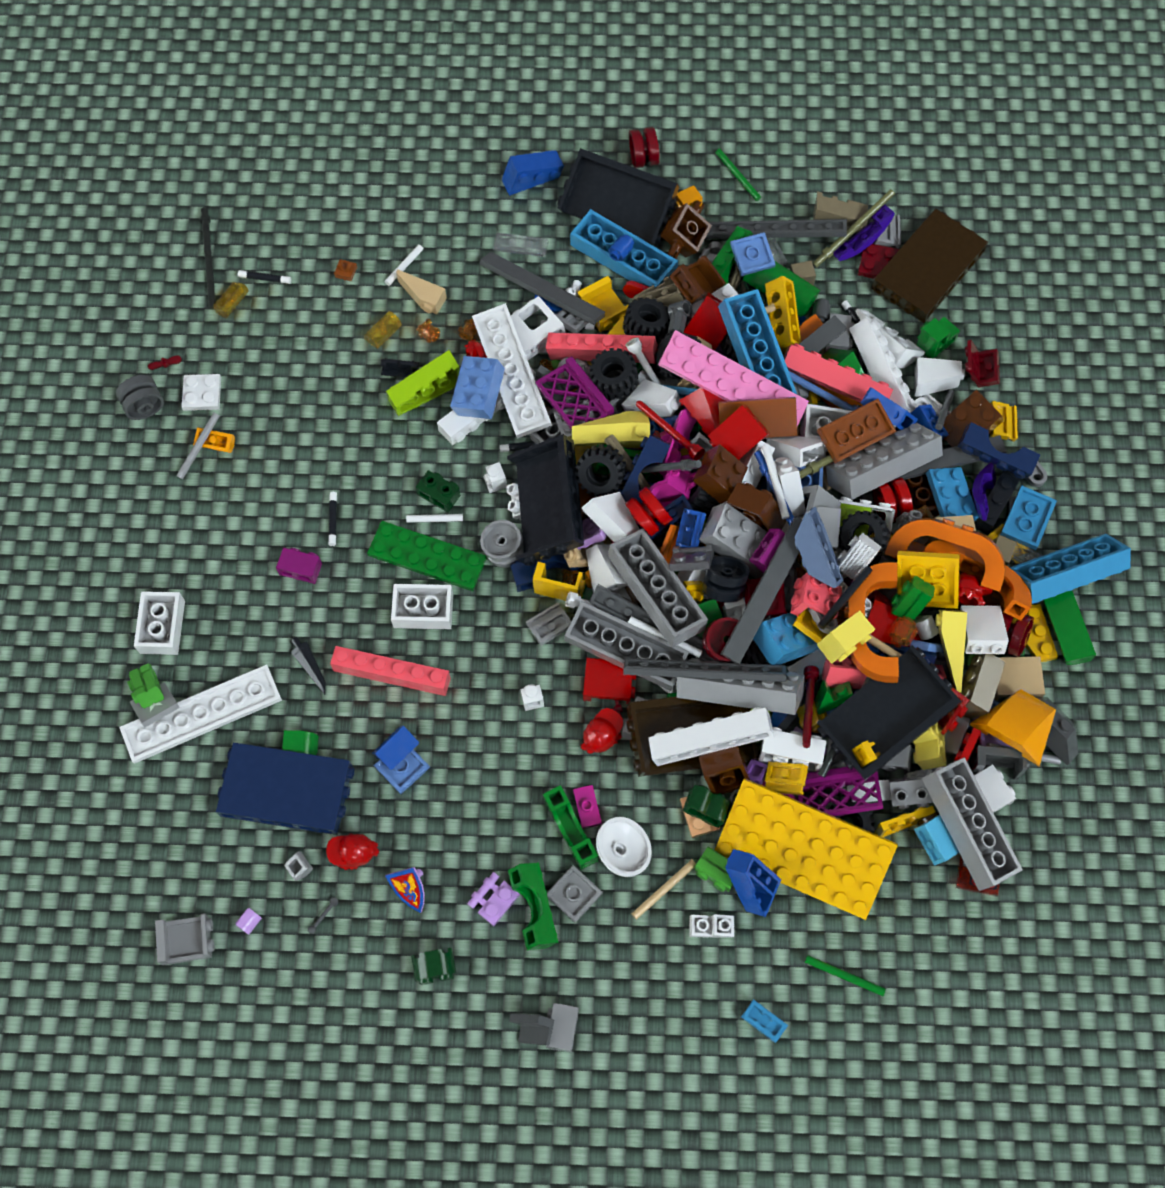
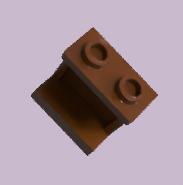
(697, 279)

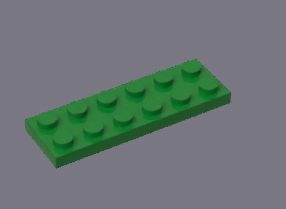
(427, 555)

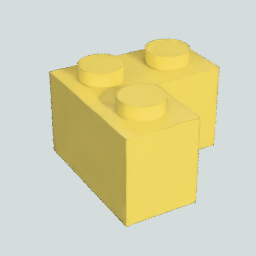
(842, 640)
(930, 749)

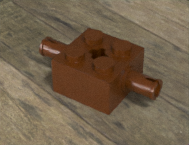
(686, 230)

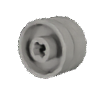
(502, 543)

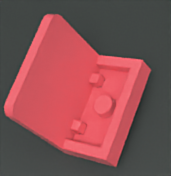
(814, 595)

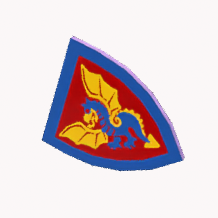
(408, 887)

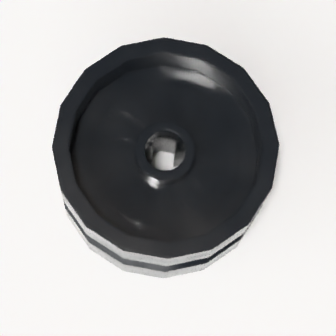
(726, 579)

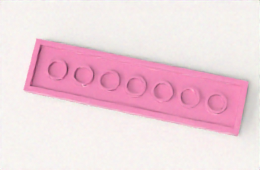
(720, 374)

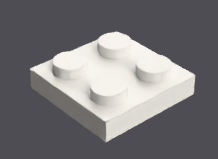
(201, 392)

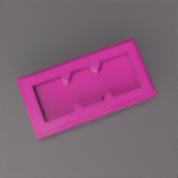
(587, 807)

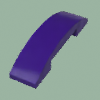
(867, 235)
(985, 480)

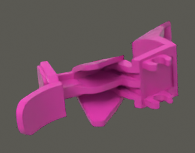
(675, 481)

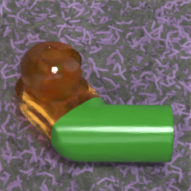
(550, 365)

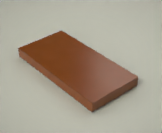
(775, 414)
(856, 430)

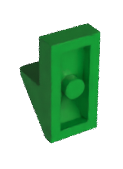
(831, 698)

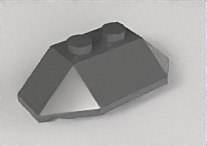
(1063, 735)

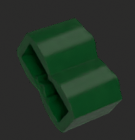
(706, 805)

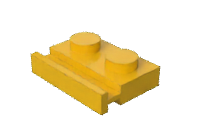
(1008, 427)
(786, 777)

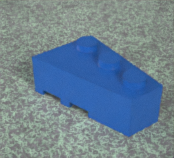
(531, 170)
(752, 881)

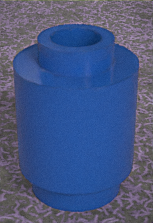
(621, 248)

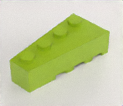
(424, 384)

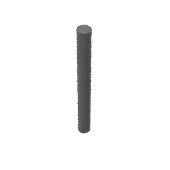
(944, 410)

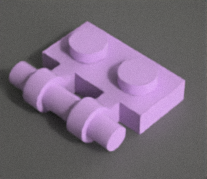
(498, 903)

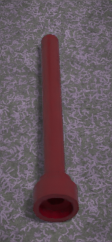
(811, 675)

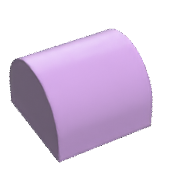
(248, 921)

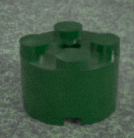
(434, 965)

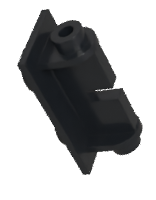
(398, 368)

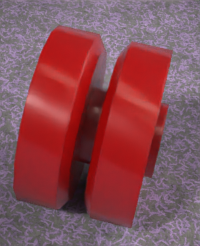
(896, 494)
(647, 512)

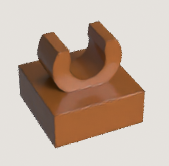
(345, 270)

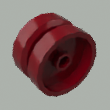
(644, 147)
(1018, 633)
(714, 634)

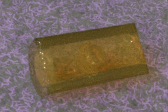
(230, 299)
(383, 329)

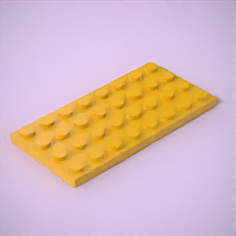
(808, 848)

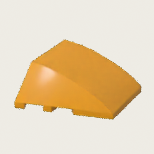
(1021, 723)

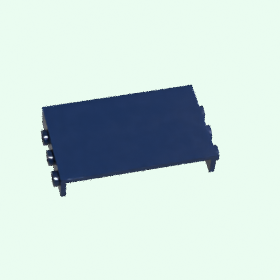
(284, 788)

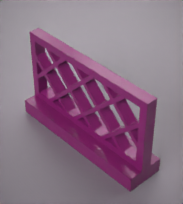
(585, 384)
(837, 779)

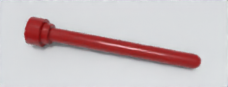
(695, 451)

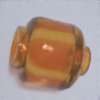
(902, 631)

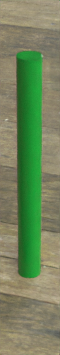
(738, 174)
(845, 975)

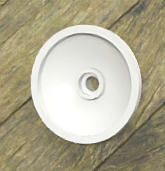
(630, 842)

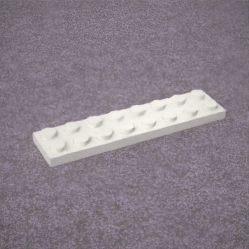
(518, 383)
(202, 714)

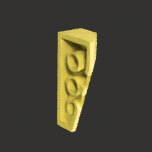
(627, 427)
(952, 634)

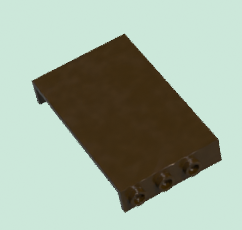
(929, 265)
(665, 715)

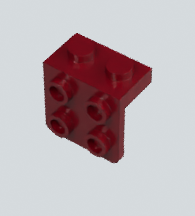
(982, 365)

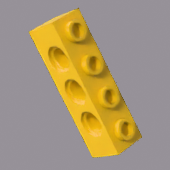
(785, 317)

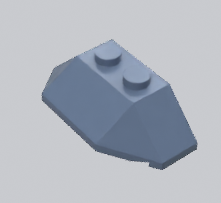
(817, 550)

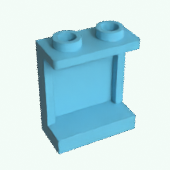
(936, 840)

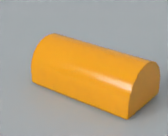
(217, 440)

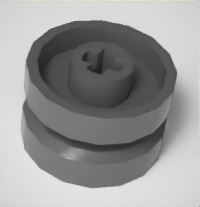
(139, 397)

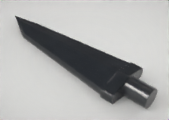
(305, 657)

